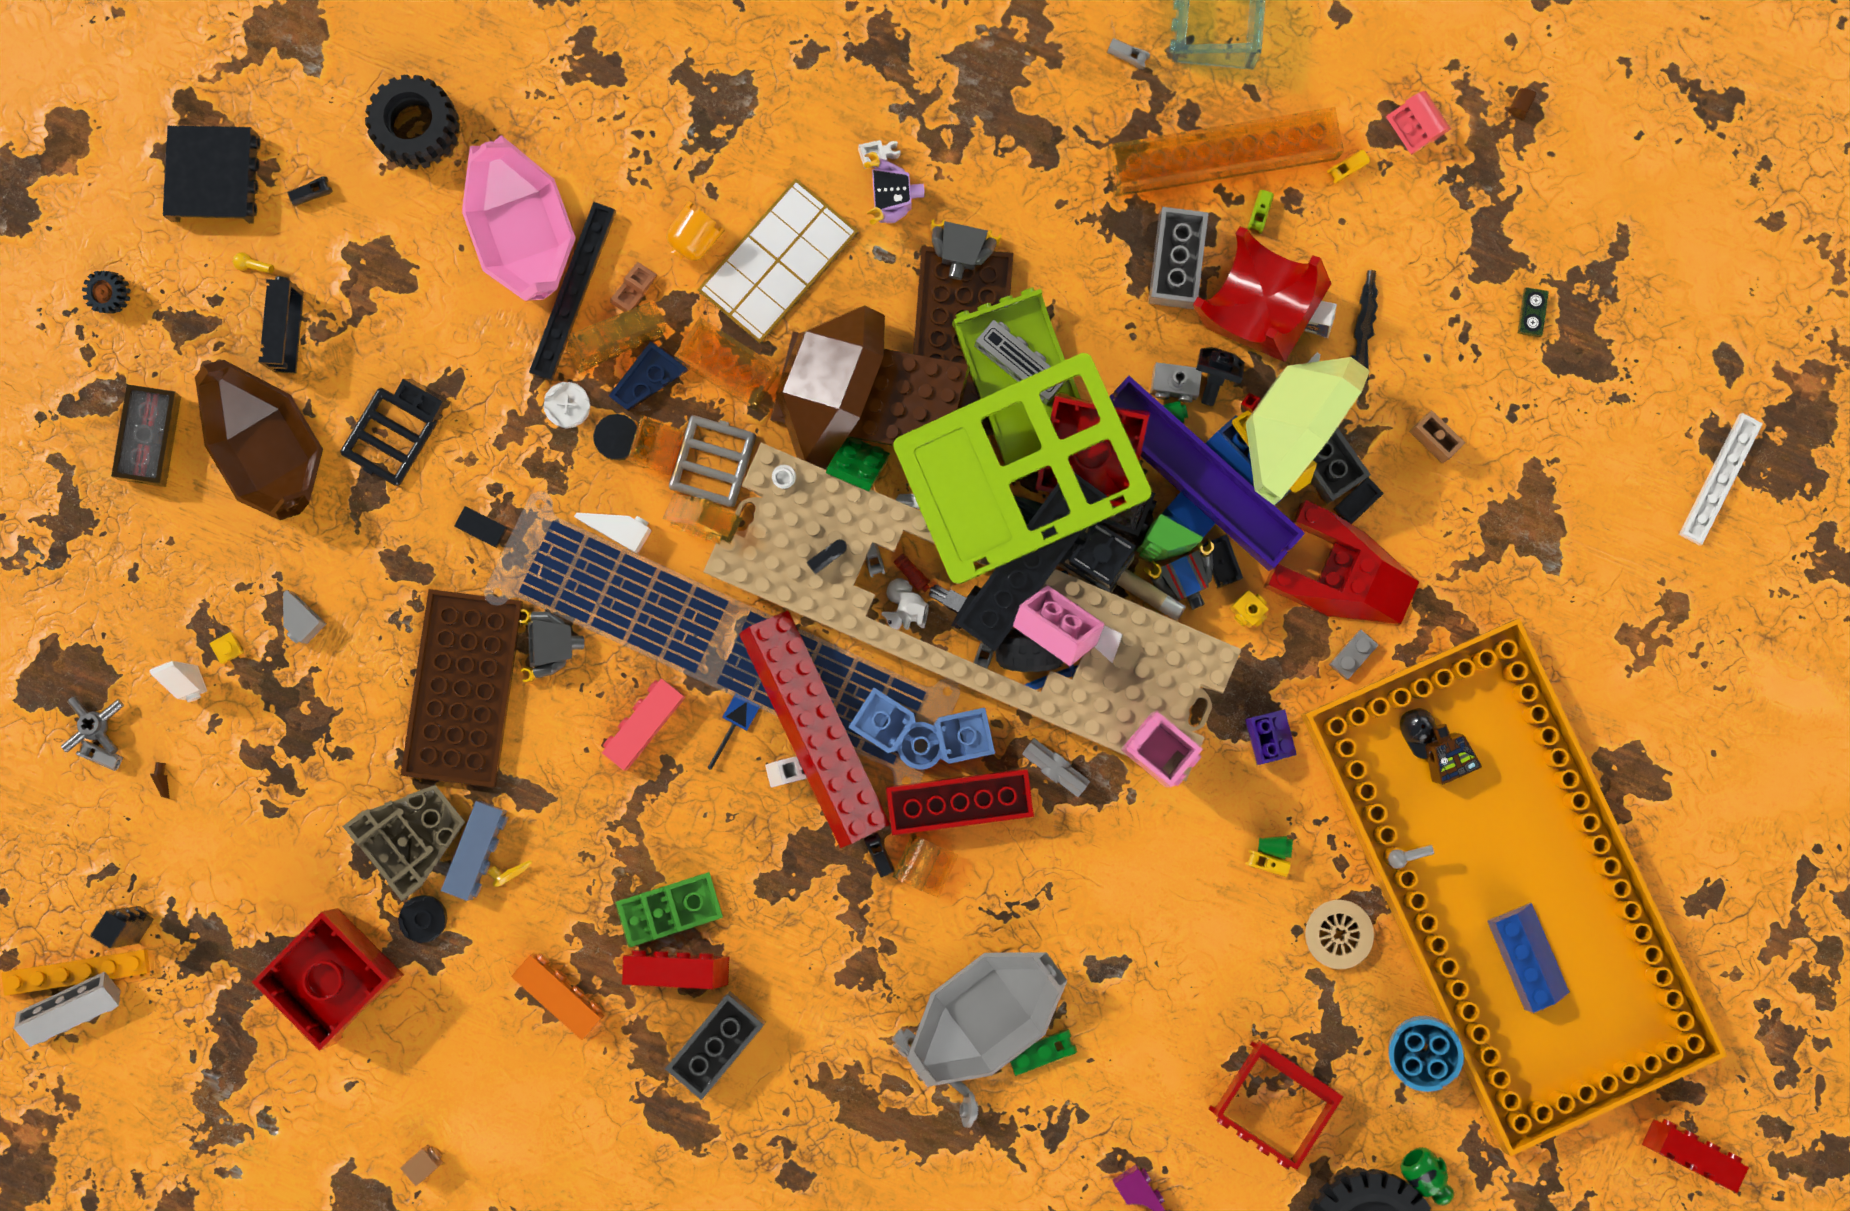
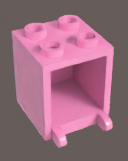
(1155, 745)

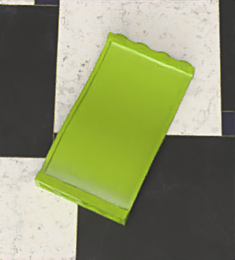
(1027, 319)

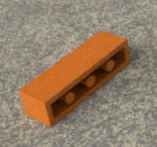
(558, 996)

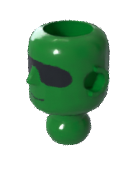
(1427, 1175)

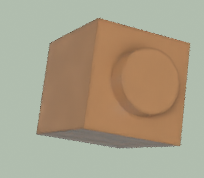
(422, 1164)

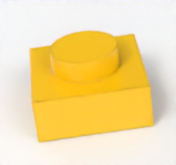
(226, 648)

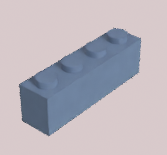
(474, 851)

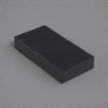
(1358, 500)
(480, 527)

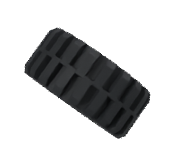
(392, 101)

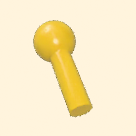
(243, 262)

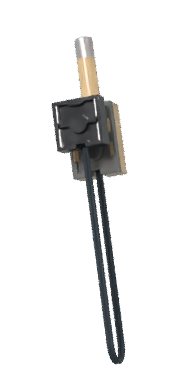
(1104, 560)

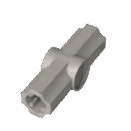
(1056, 767)

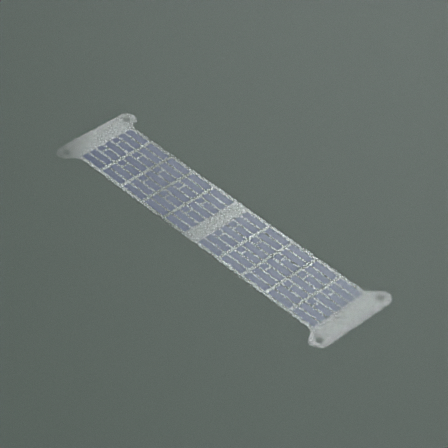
(686, 623)

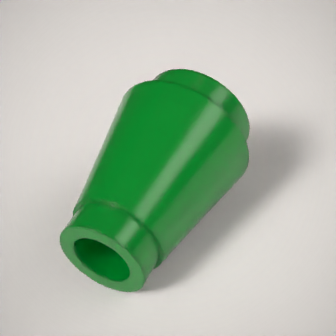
(1276, 846)

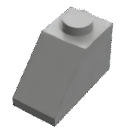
(300, 619)

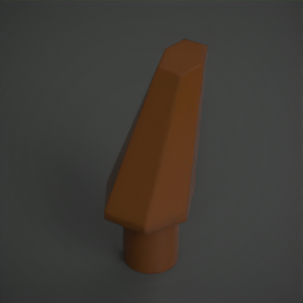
(160, 780)

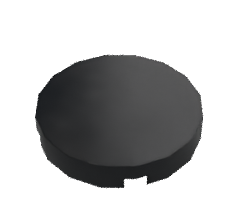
(614, 436)
(422, 919)

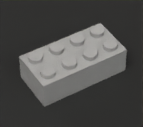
(1178, 257)

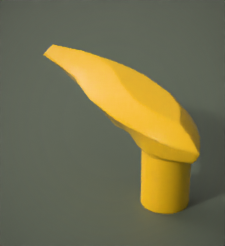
(510, 874)

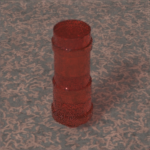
(914, 575)

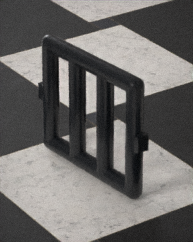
(359, 433)

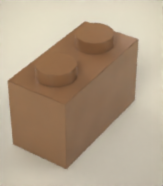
(1437, 437)

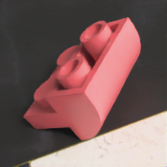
(1418, 122)

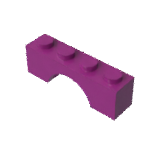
(1135, 1189)

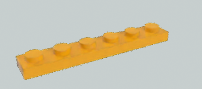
(74, 972)

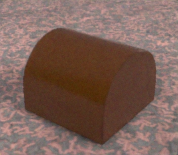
(1522, 103)

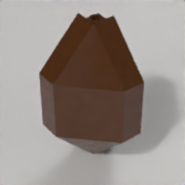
(830, 382)
(257, 440)

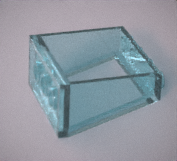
(1224, 55)

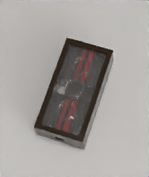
(146, 435)

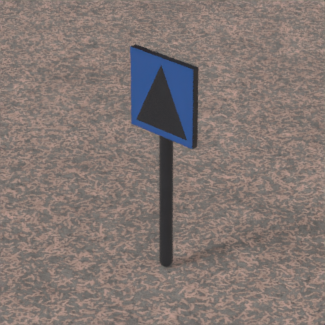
(739, 714)

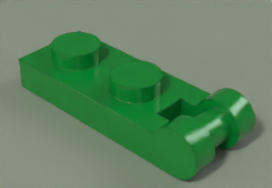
(1043, 1052)

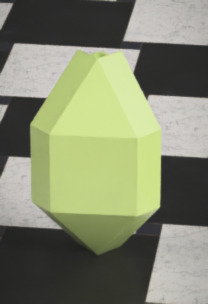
(1299, 420)

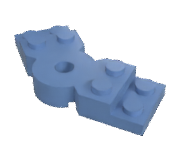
(949, 738)

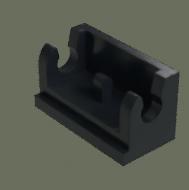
(420, 399)
(1225, 564)

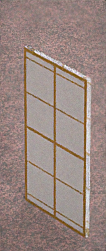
(777, 261)

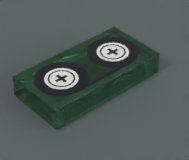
(1533, 312)

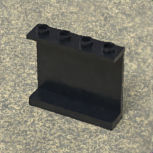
(211, 172)

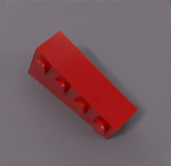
(675, 970)
(1695, 1155)

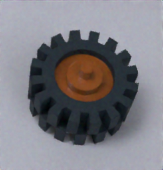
(106, 292)

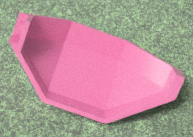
(516, 220)

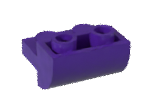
(1270, 737)

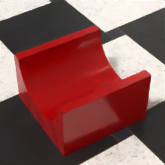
(326, 978)

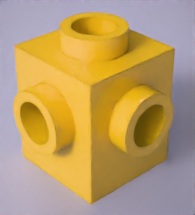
(1241, 609)

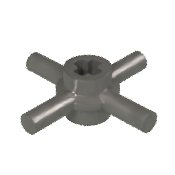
(100, 726)

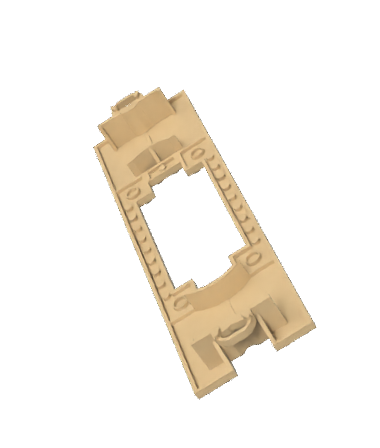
(1154, 668)

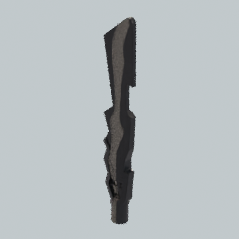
(1365, 319)

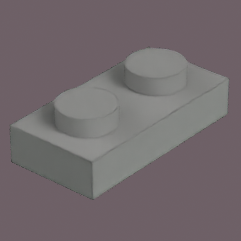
(1353, 654)

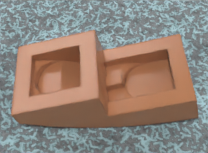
(634, 288)

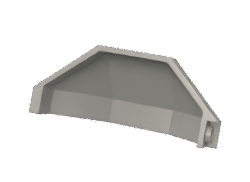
(986, 1016)

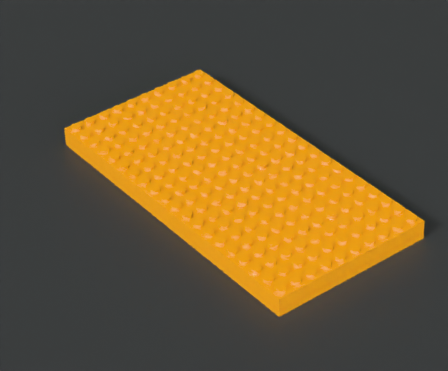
(1507, 838)

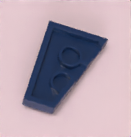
(646, 376)

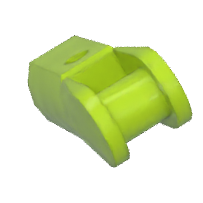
(1261, 209)

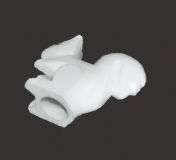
(910, 605)

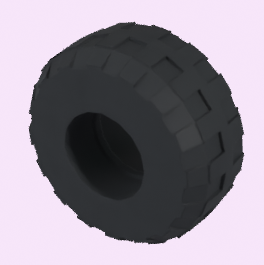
(1023, 654)

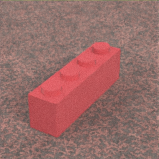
(643, 724)

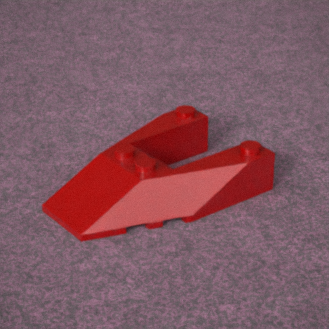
(1356, 578)

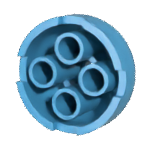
(1427, 1068)

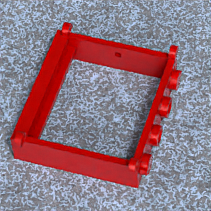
(1298, 1075)

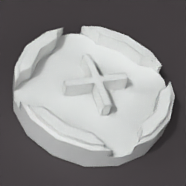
(566, 405)

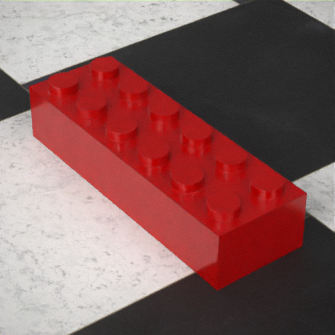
(959, 801)

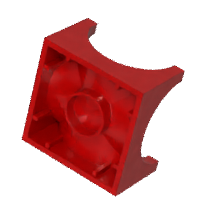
(1265, 298)
(1098, 463)

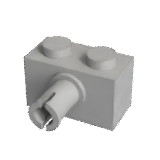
(1175, 381)

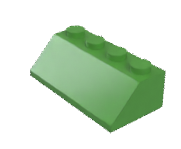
(1166, 540)

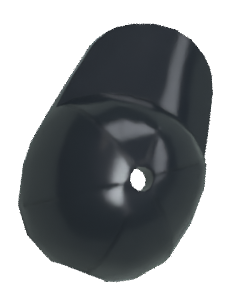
(1414, 734)

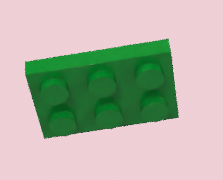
(858, 463)

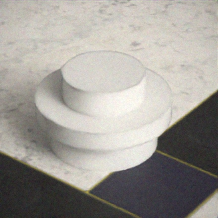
(783, 476)

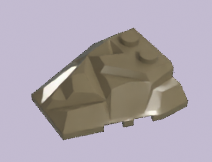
(406, 837)

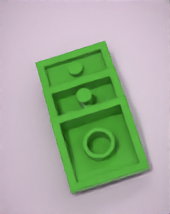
(668, 909)

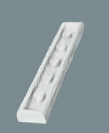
(1720, 479)

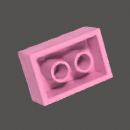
(1058, 625)

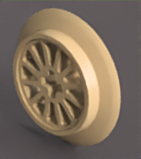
(1363, 942)

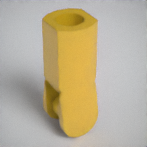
(1350, 165)
(1271, 864)

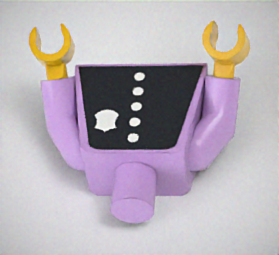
(891, 190)

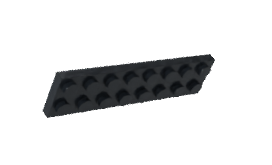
(1010, 585)

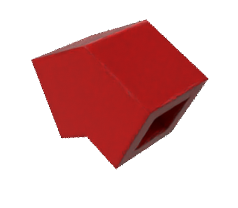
(1250, 402)

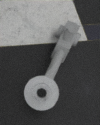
(969, 1106)

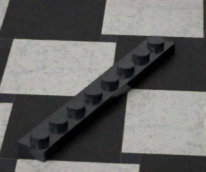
(572, 291)

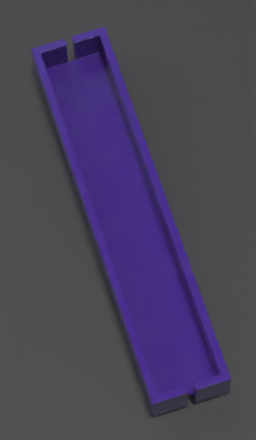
(1209, 480)

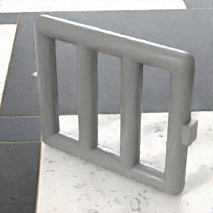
(688, 442)

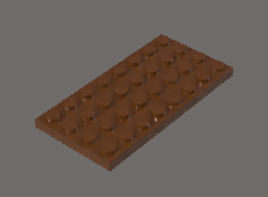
(943, 298)
(904, 395)
(461, 689)

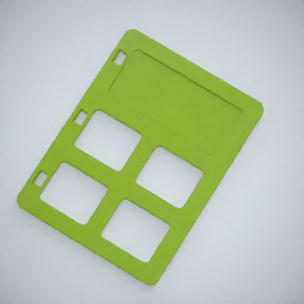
(969, 493)

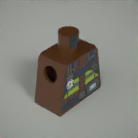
(1450, 756)

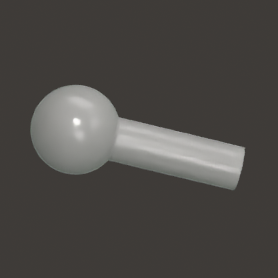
(1399, 858)

